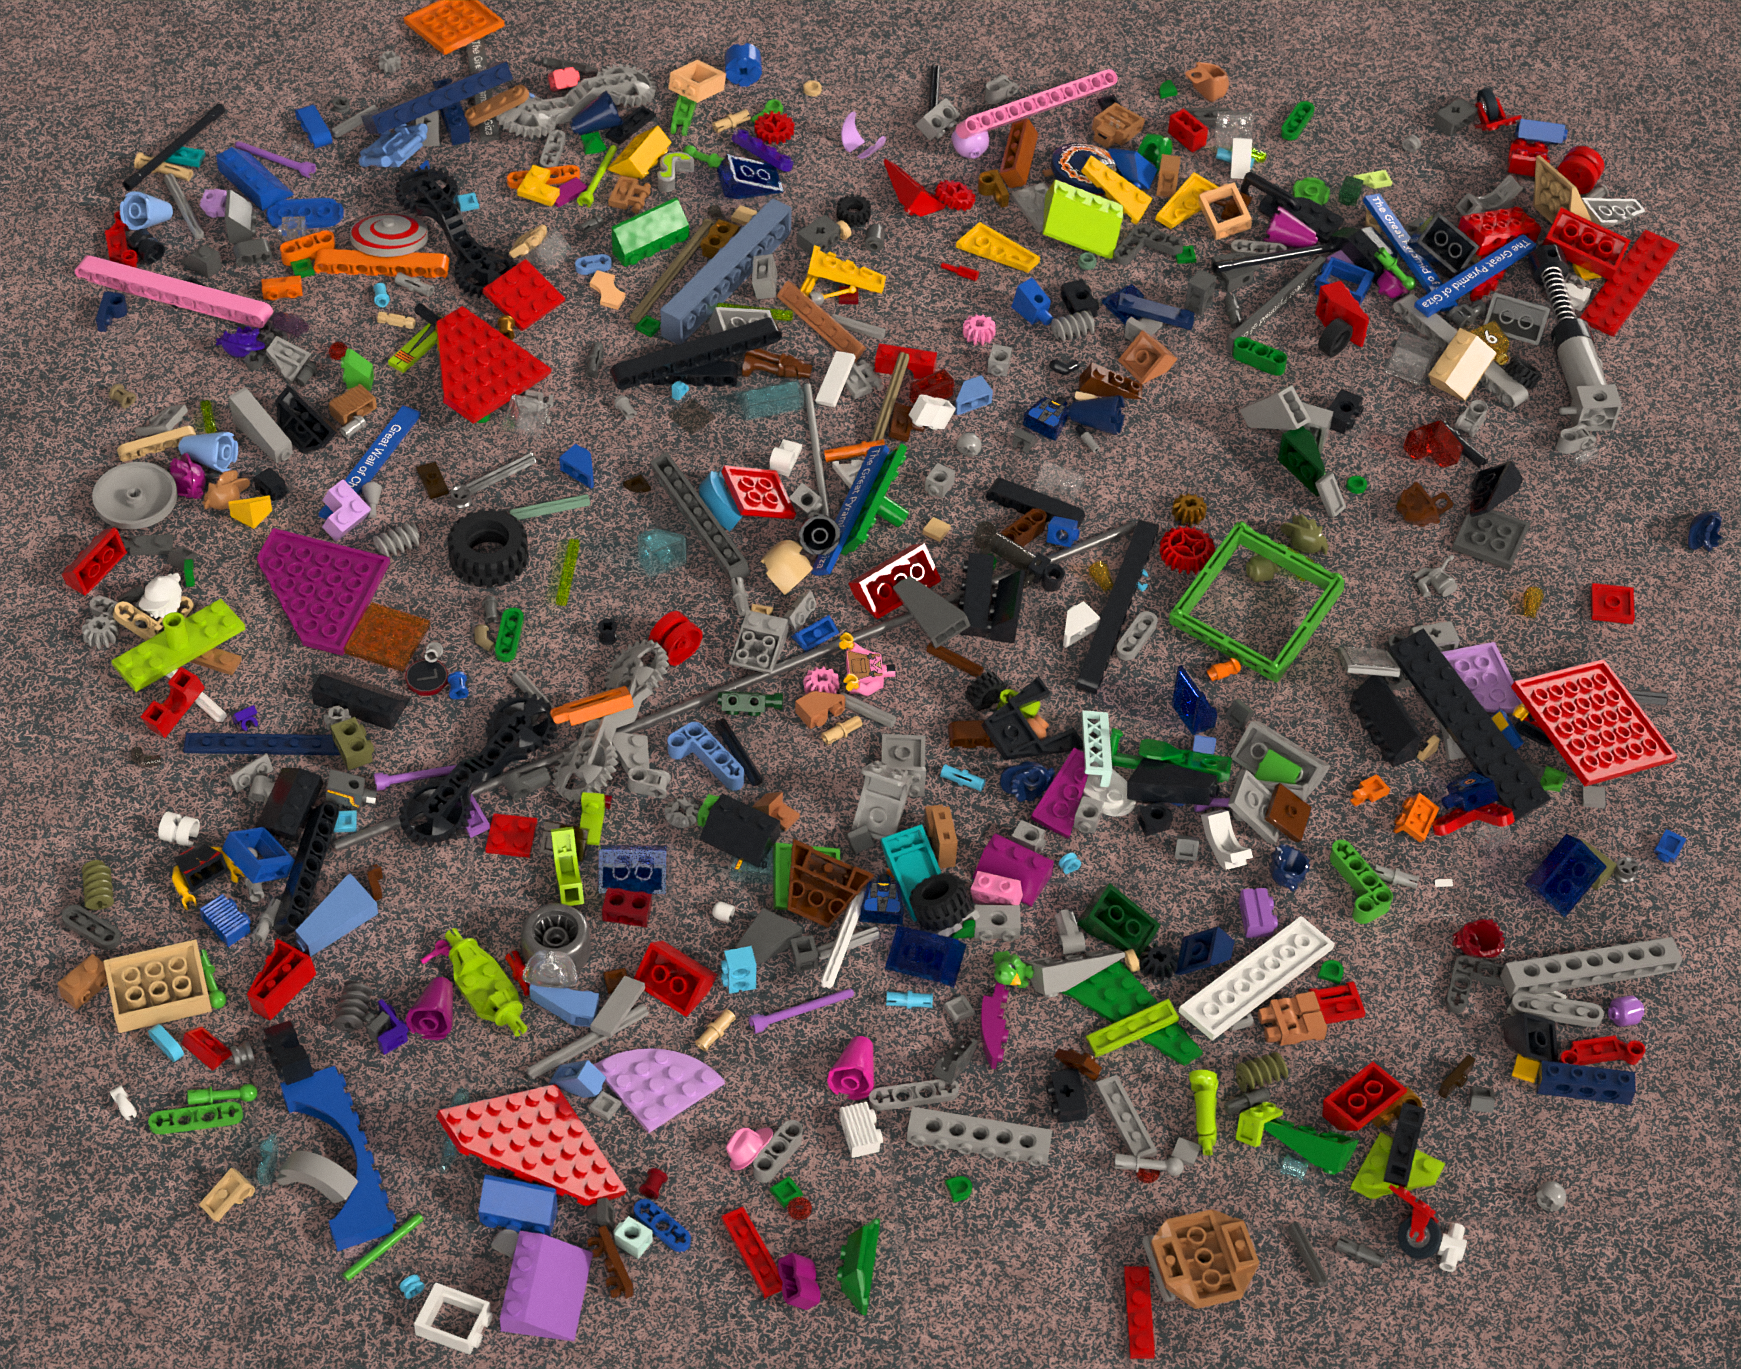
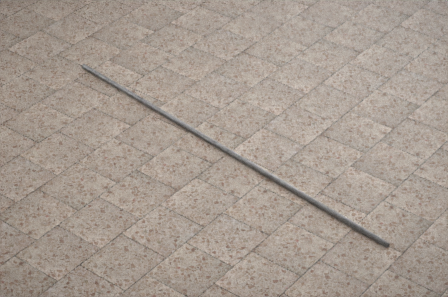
(737, 685)

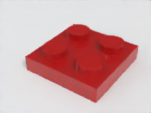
(1612, 603)
(511, 835)

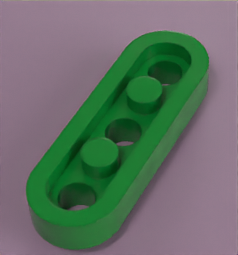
(1297, 120)
(508, 627)

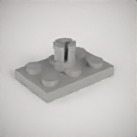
(1031, 203)
(1250, 805)

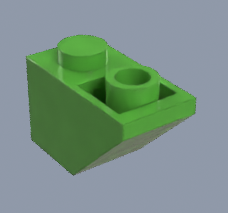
(357, 370)

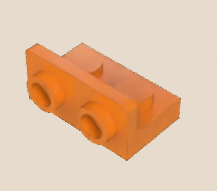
(282, 287)
(1416, 817)

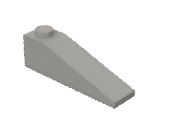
(1612, 211)

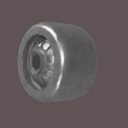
(557, 929)

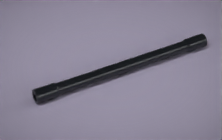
(136, 178)
(1228, 265)

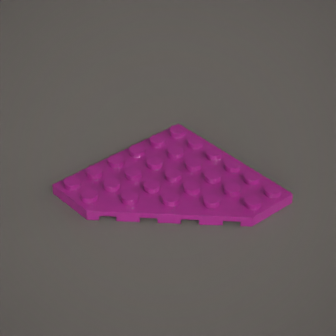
(320, 586)

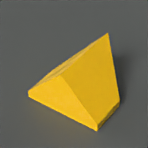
(250, 510)

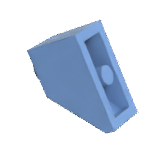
(973, 394)
(579, 1078)

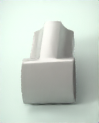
(260, 789)
(1069, 935)

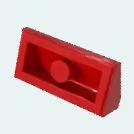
(206, 1047)

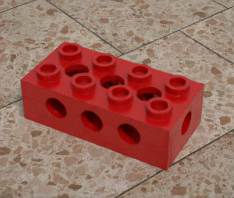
(1497, 228)

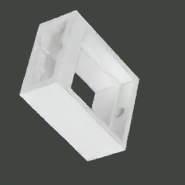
(462, 1300)

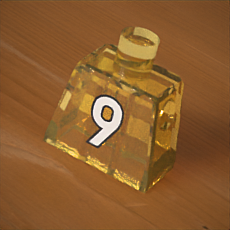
(1495, 339)

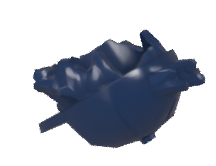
(1704, 530)
(1028, 773)
(1288, 866)

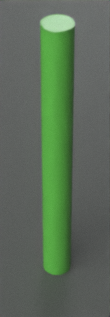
(382, 1247)

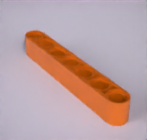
(356, 262)

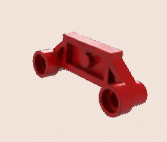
(117, 243)
(1603, 1050)

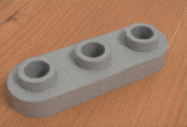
(1138, 629)

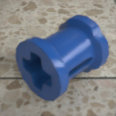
(457, 685)

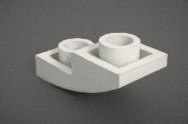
(1240, 157)

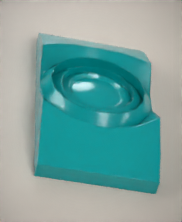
(909, 860)

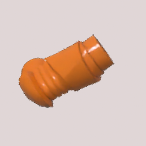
(1223, 670)

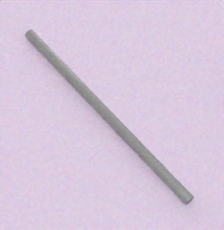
(816, 448)

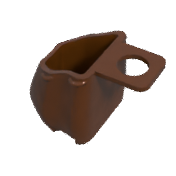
(1419, 507)

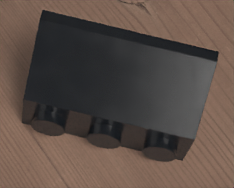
(1443, 245)
(1006, 608)
(290, 803)
(740, 830)

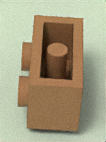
(83, 981)

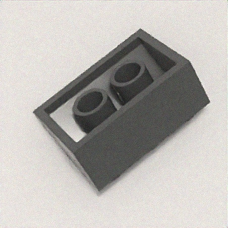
(1518, 318)

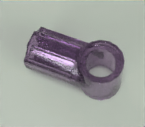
(289, 323)

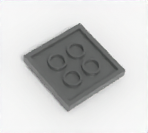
(1492, 538)

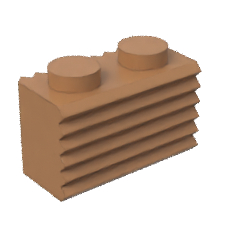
(352, 403)

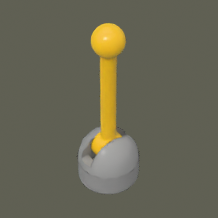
(819, 298)

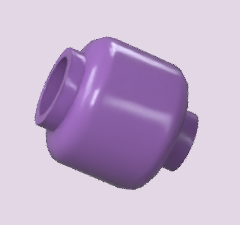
(1626, 1011)

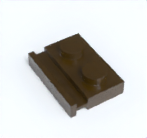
(580, 834)

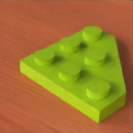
(1370, 1177)

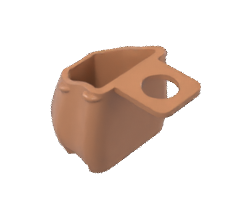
(1209, 80)

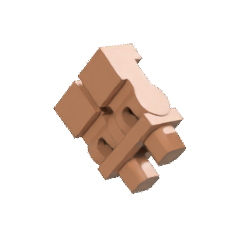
(1293, 1019)

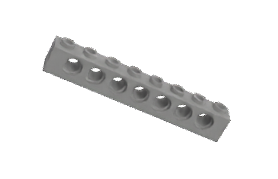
(1591, 967)

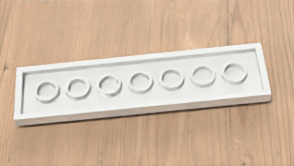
(1256, 978)

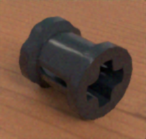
(607, 631)

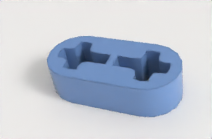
(593, 264)

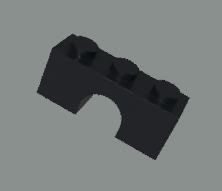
(286, 1053)

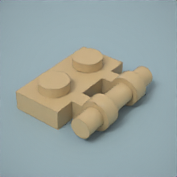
(532, 237)

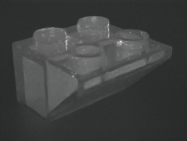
(1412, 358)

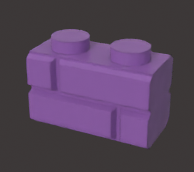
(1257, 912)

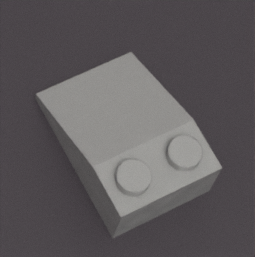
(729, 318)

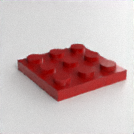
(523, 294)
(758, 492)

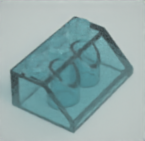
(771, 399)

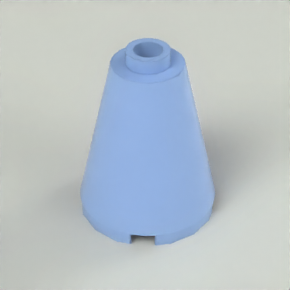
(144, 211)
(211, 449)

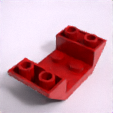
(1523, 156)

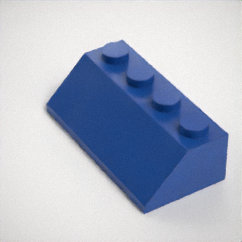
(251, 178)

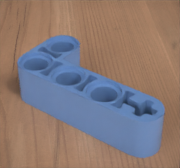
(704, 745)

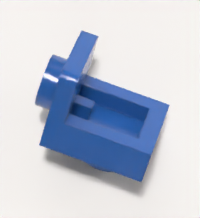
(1669, 846)

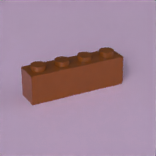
(1018, 153)

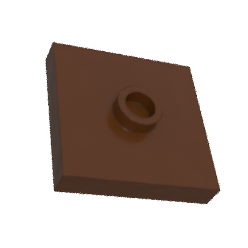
(1288, 813)

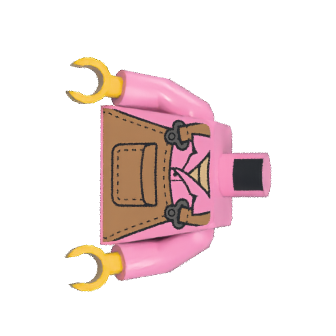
(864, 668)

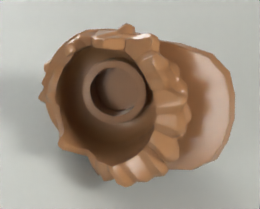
(226, 489)

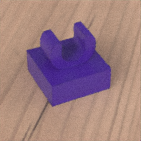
(244, 716)

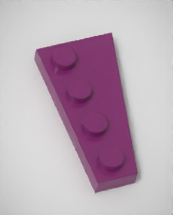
(1063, 796)

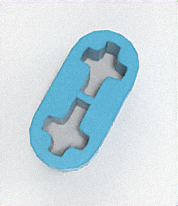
(166, 1042)

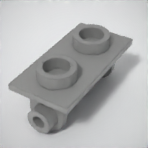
(800, 610)
(244, 776)

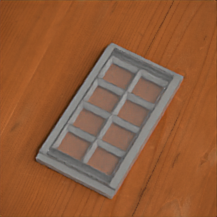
(1368, 661)

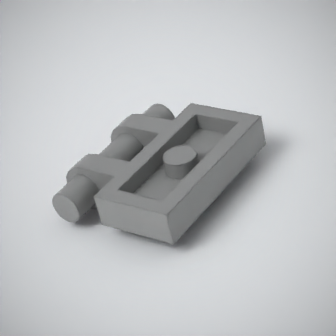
(858, 384)

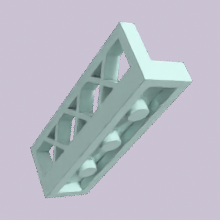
(1102, 743)

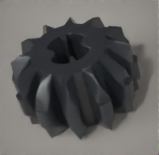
(1158, 962)

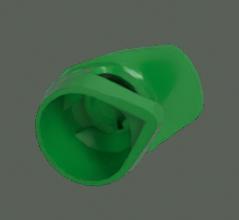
(1153, 147)

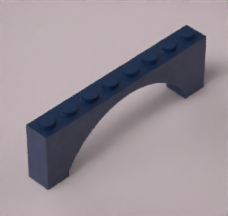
(406, 111)

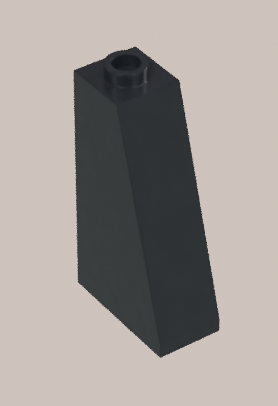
(1171, 784)

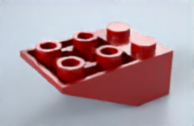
(1337, 302)

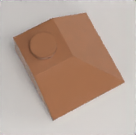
(1147, 358)

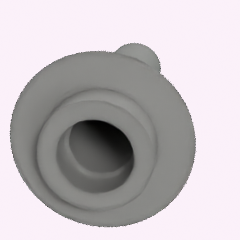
(372, 494)

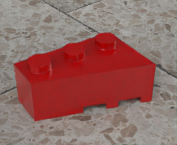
(280, 980)

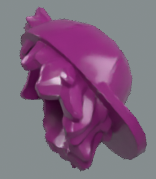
(187, 475)

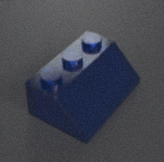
(633, 868)
(1565, 875)

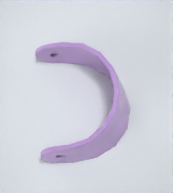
(852, 139)

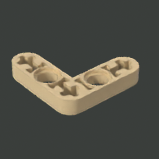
(153, 627)

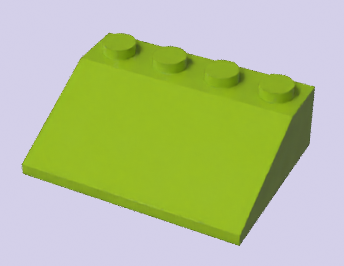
(1082, 219)

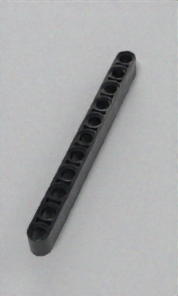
(1116, 607)

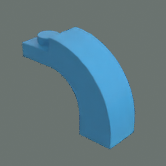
(719, 501)

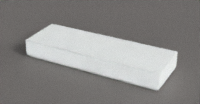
(835, 379)

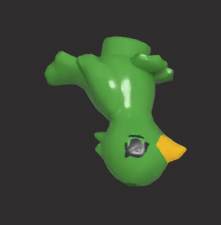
(1011, 970)

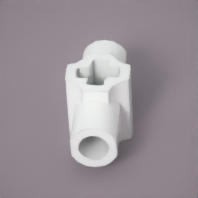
(1452, 1247)

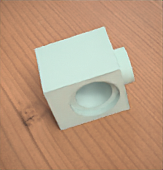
(636, 1245)

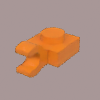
(1371, 788)

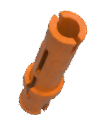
(851, 451)

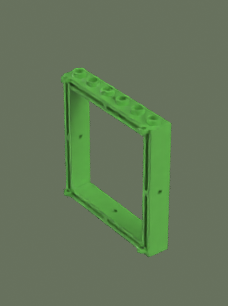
(1281, 555)

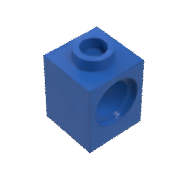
(1055, 535)

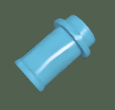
(381, 297)

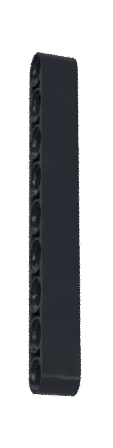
(695, 353)

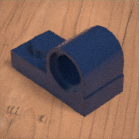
(111, 306)

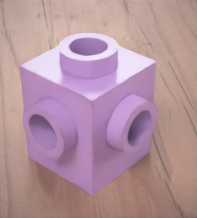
(214, 203)

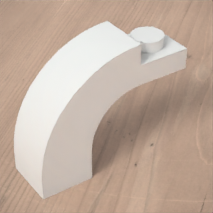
(1223, 841)

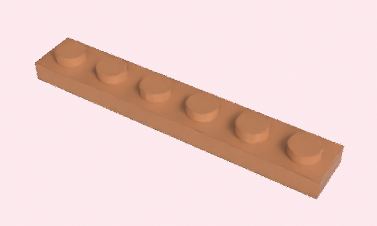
(820, 320)

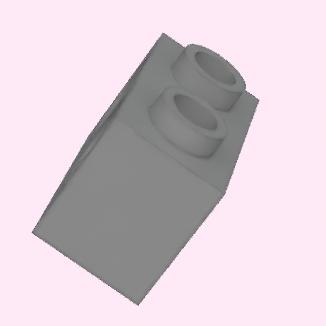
(938, 119)

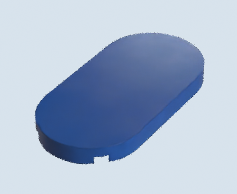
(316, 211)

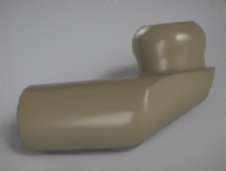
(481, 639)

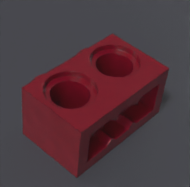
(627, 910)

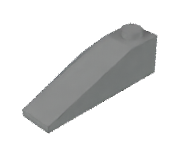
(1060, 975)

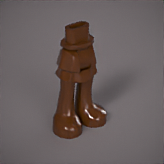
(784, 366)

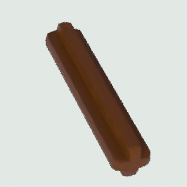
(955, 660)

